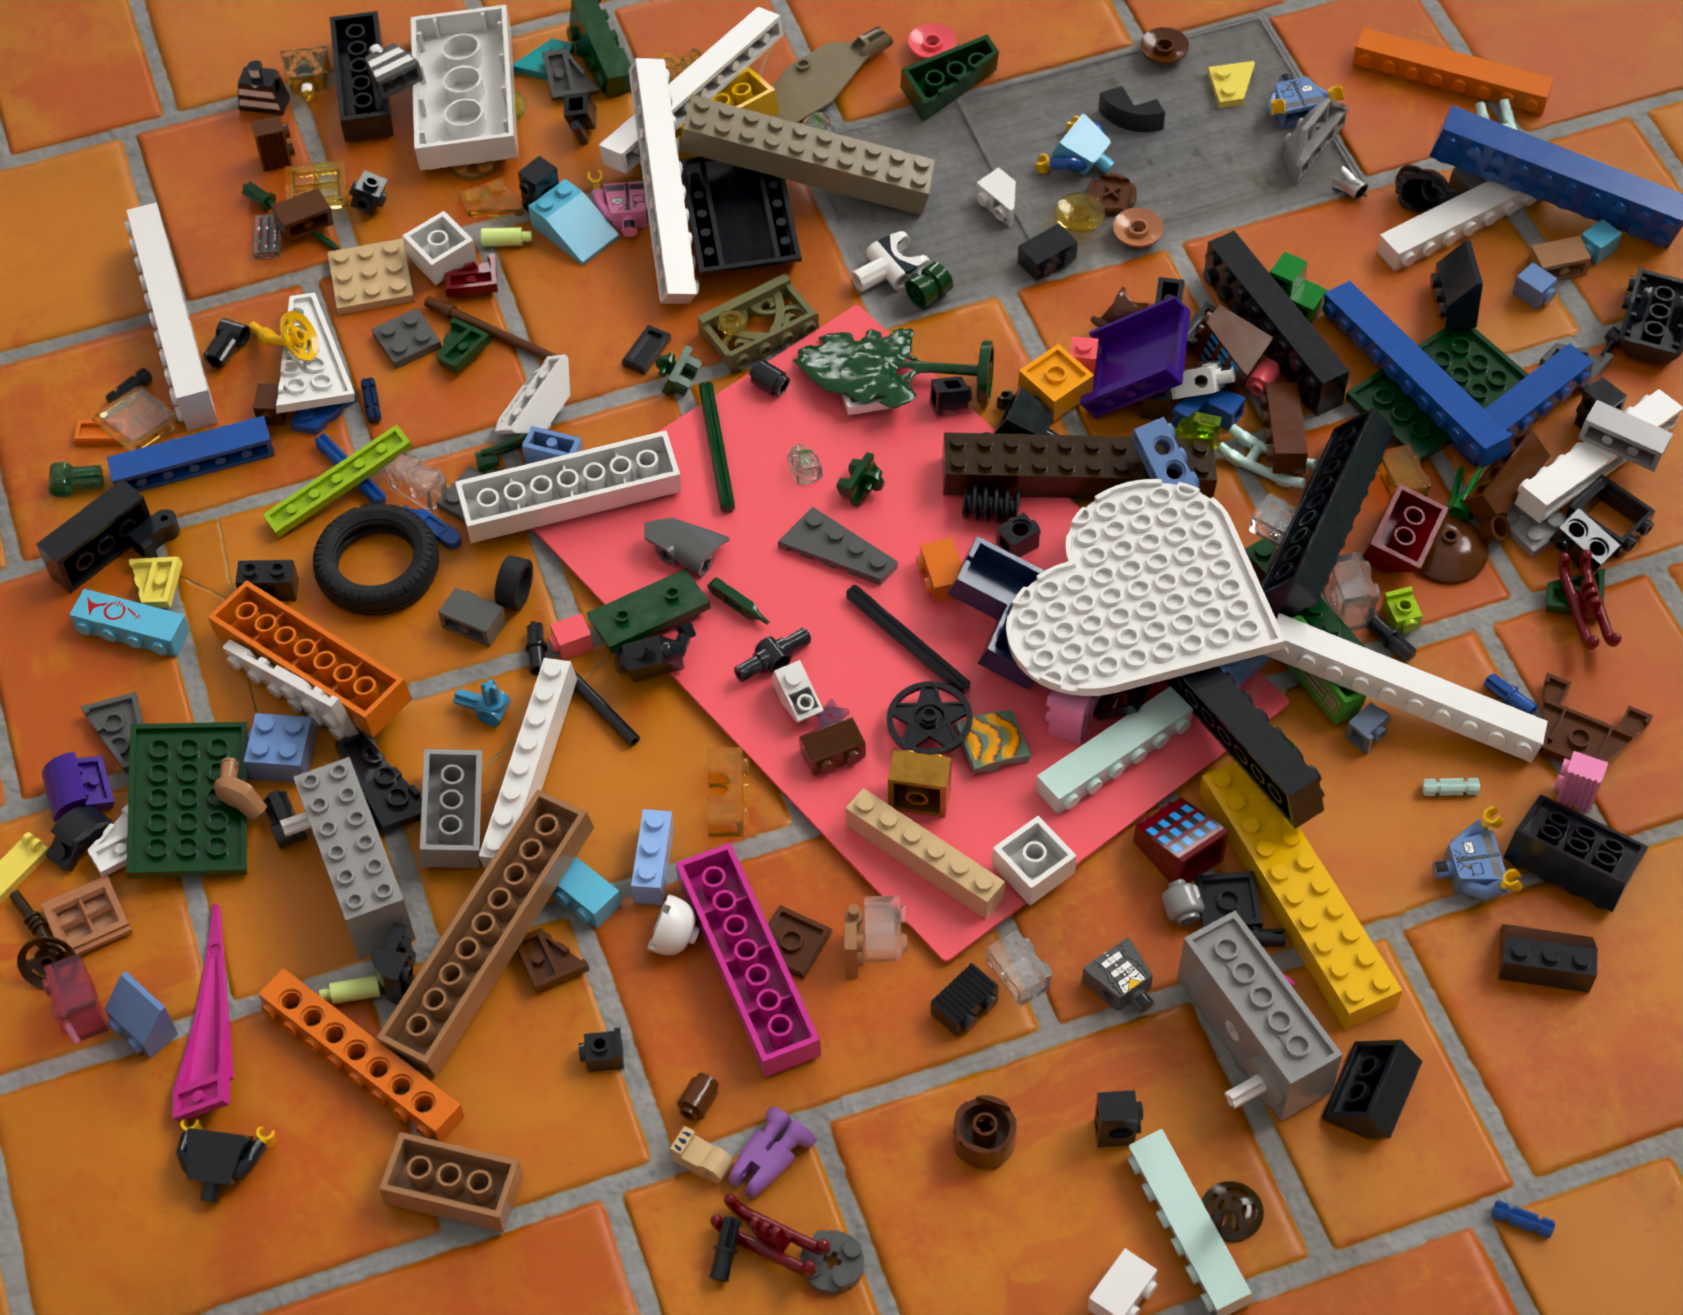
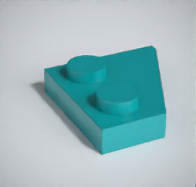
(532, 63)

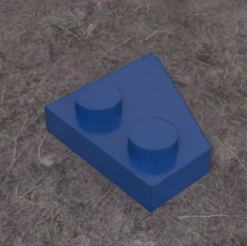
(316, 419)

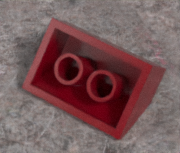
(1404, 532)

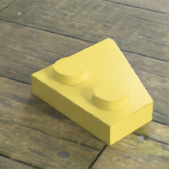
(1230, 83)
(156, 579)

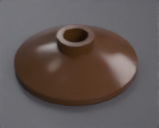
(1164, 45)

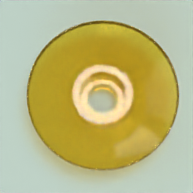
(1079, 212)

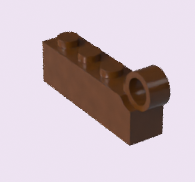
(1498, 486)

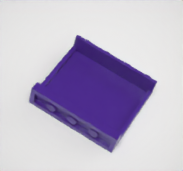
(1138, 357)

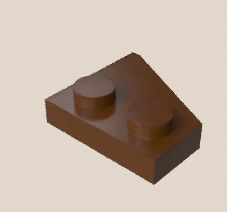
(548, 960)

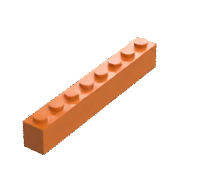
(1452, 70)

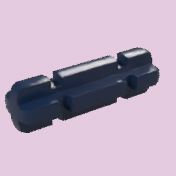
(371, 400)

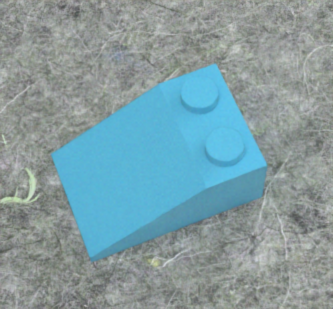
(572, 222)

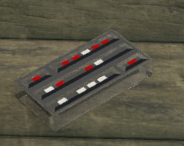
(266, 237)

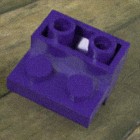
(76, 783)

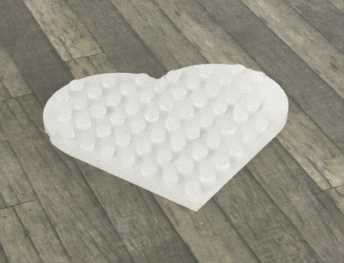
(1144, 595)

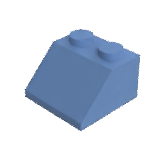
(139, 1017)

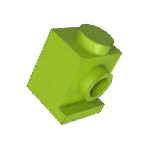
(1402, 610)

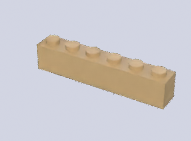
(925, 853)

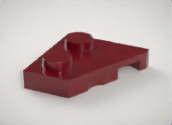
(472, 278)

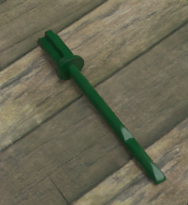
(266, 201)

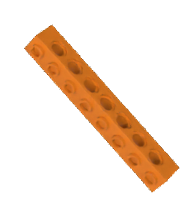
(288, 990)

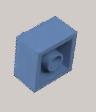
(280, 747)

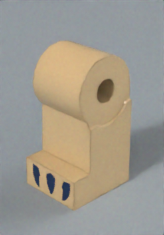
(700, 1156)

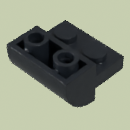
(395, 963)

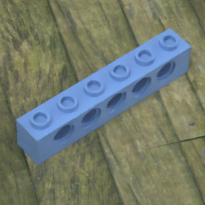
(1161, 433)

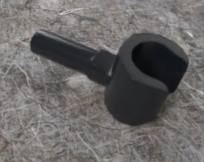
(1612, 337)

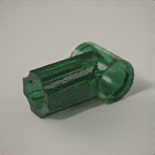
(66, 478)

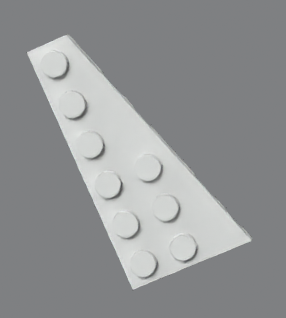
(316, 381)
(293, 688)

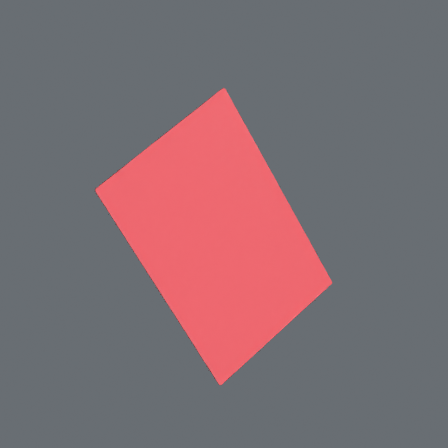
(848, 651)

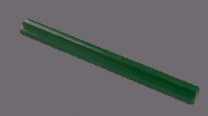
(716, 446)

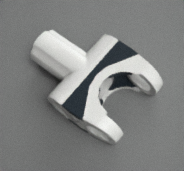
(888, 263)

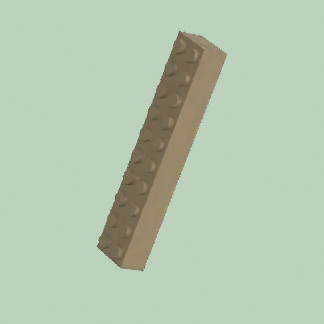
(807, 155)

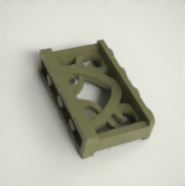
(760, 345)

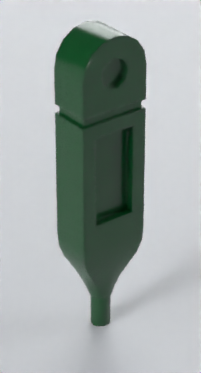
(735, 600)

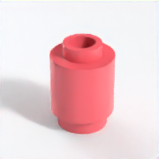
(1264, 371)

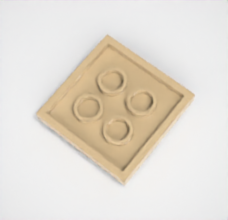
(370, 276)

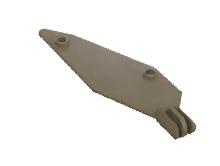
(823, 74)

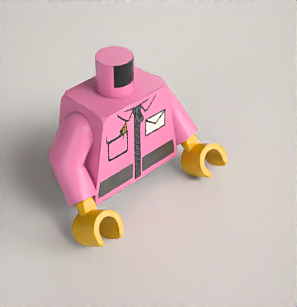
(621, 204)

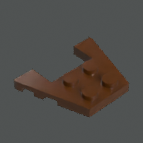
(1574, 731)

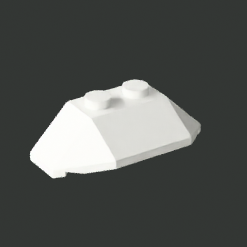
(538, 398)

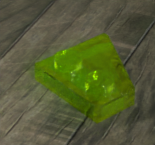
(1200, 426)

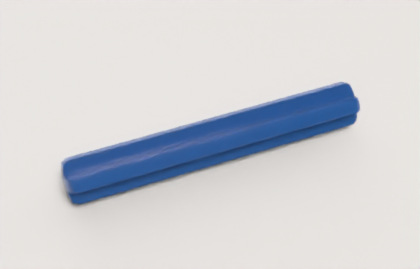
(336, 455)

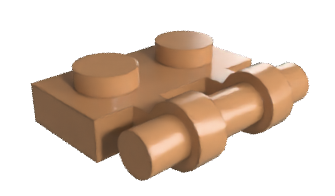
(853, 941)

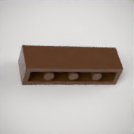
(1284, 428)

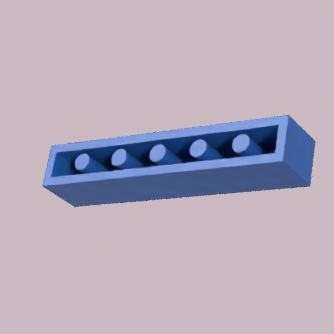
(1539, 392)
(193, 455)

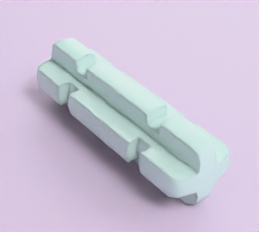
(1450, 786)

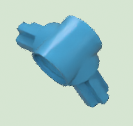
(488, 706)

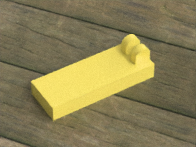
(20, 863)

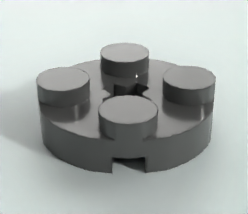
(840, 1277)

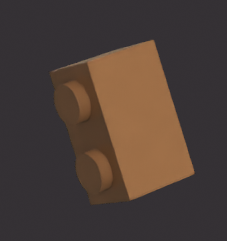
(1561, 258)

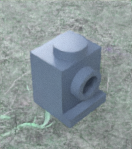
(1367, 727)

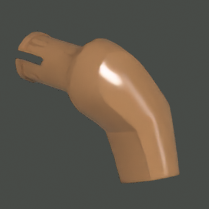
(236, 791)

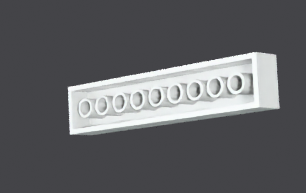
(170, 317)

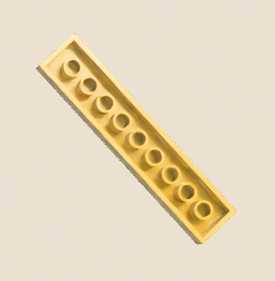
(1302, 898)

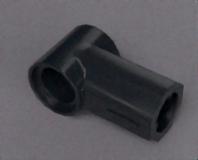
(228, 337)
(278, 809)

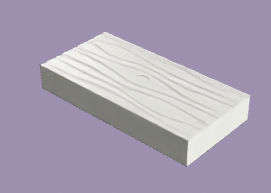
(467, 90)

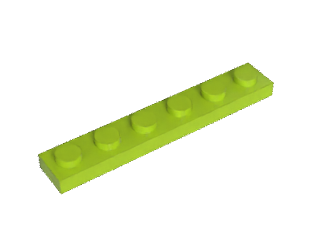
(337, 481)

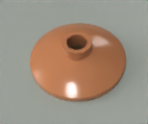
(1138, 227)

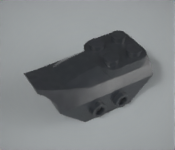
(1653, 318)

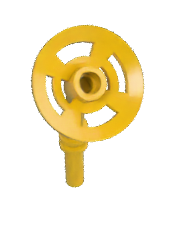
(292, 338)

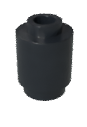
(769, 378)

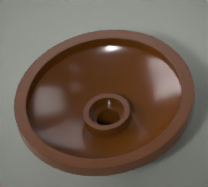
(1455, 558)

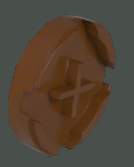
(1114, 192)

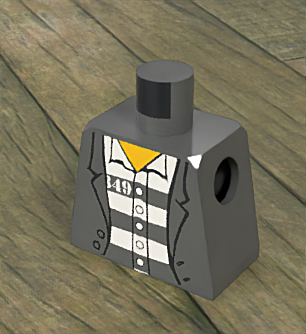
(1120, 977)

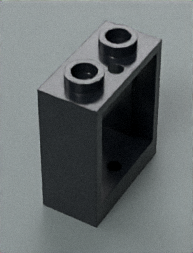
(1621, 501)

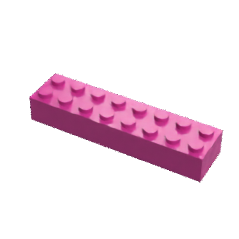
(748, 960)

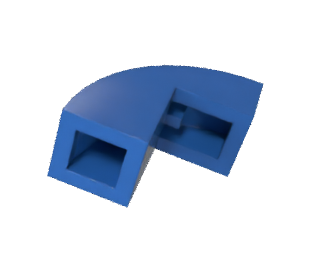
(1221, 404)

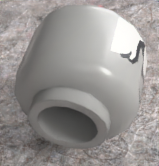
(1182, 902)

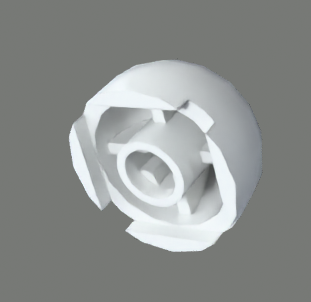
(674, 927)

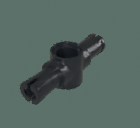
(772, 654)

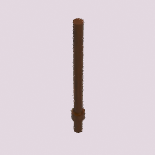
(449, 311)

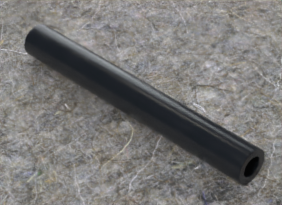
(606, 712)

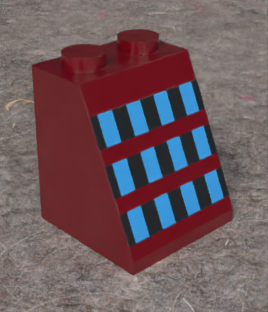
(1181, 840)

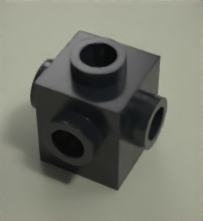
(368, 192)

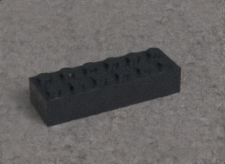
(360, 106)

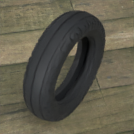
(377, 598)

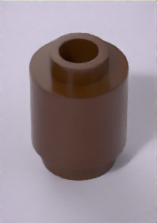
(698, 1097)

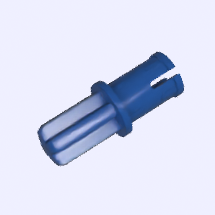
(1509, 694)

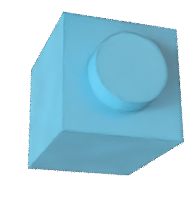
(1601, 241)

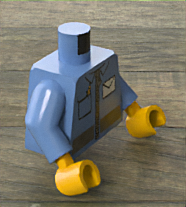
(1296, 98)
(1476, 862)

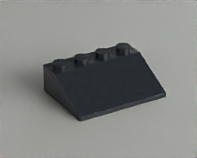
(1575, 852)

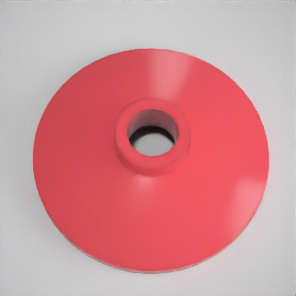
(931, 40)

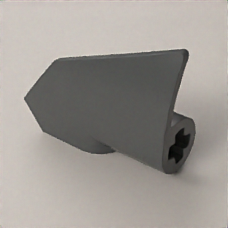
(684, 543)

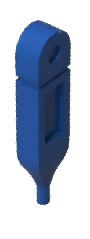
(443, 533)

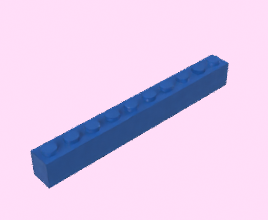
(1417, 374)

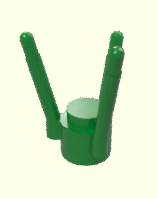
(1456, 506)

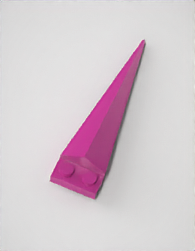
(208, 1060)

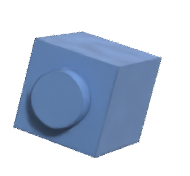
(1535, 286)

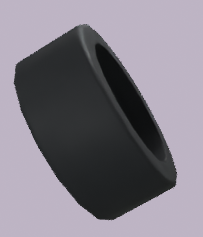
(513, 582)

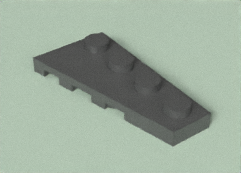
(837, 546)

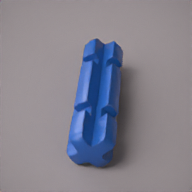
(1523, 1219)

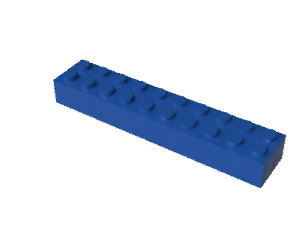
(1559, 176)

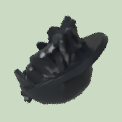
(1422, 188)

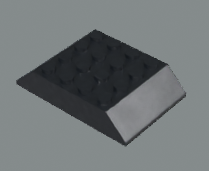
(737, 217)

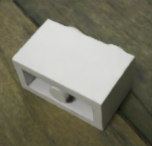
(1124, 1286)

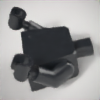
(1023, 414)
(654, 654)

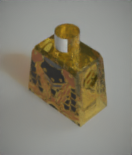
(306, 70)

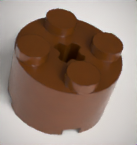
(982, 1148)

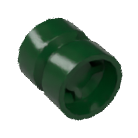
(932, 283)

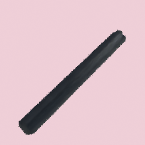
(907, 639)

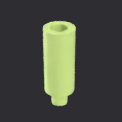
(504, 236)
(352, 990)

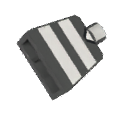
(392, 69)

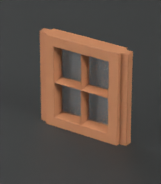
(87, 916)

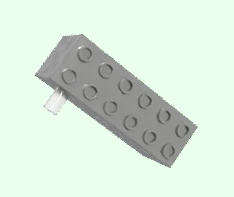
(350, 853)

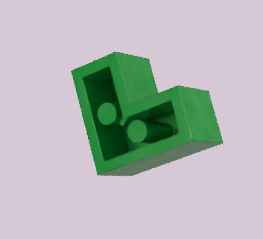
(1290, 275)

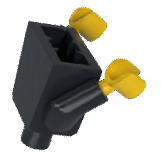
(219, 1156)

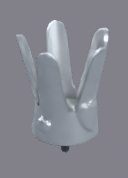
(1351, 184)

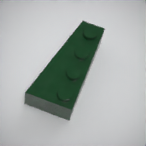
(599, 47)
(948, 75)

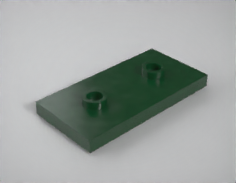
(648, 610)

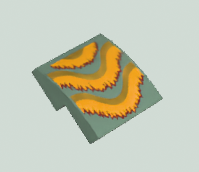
(994, 741)

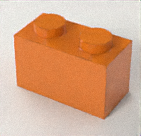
(940, 567)

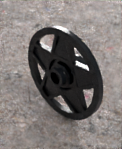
(929, 718)

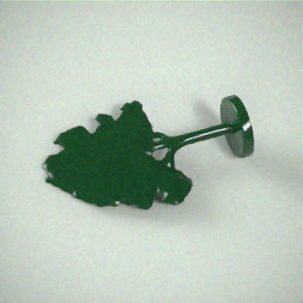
(869, 366)

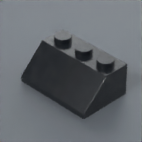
(1458, 287)
(1547, 958)
(1373, 1088)

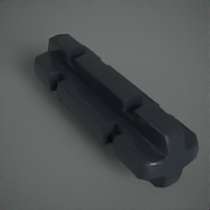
(142, 376)

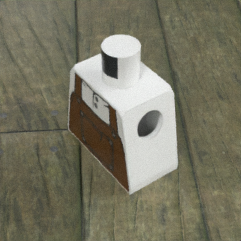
(1203, 379)

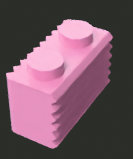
(1580, 781)

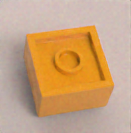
(1056, 380)

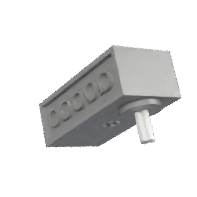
(1258, 1018)

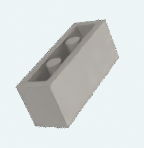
(1625, 435)

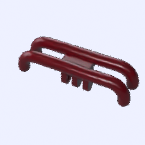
(1587, 602)
(773, 1238)

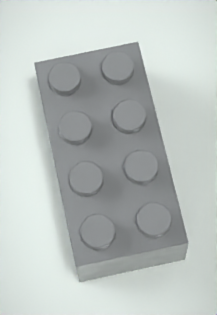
(451, 808)

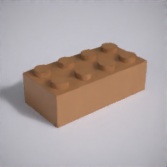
(451, 1182)

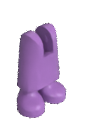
(769, 1158)

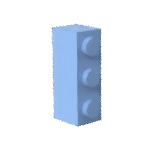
(652, 857)

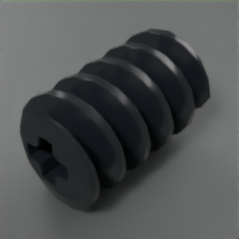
(990, 505)

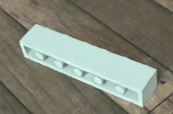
(1114, 750)
(1190, 1223)

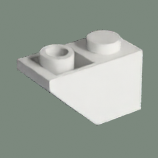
(998, 195)
(796, 691)

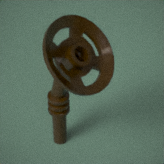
(47, 952)
(1232, 1211)

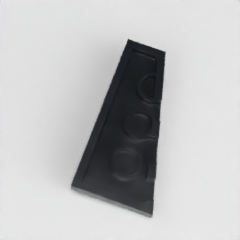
(385, 790)

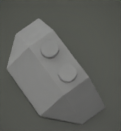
(1312, 137)

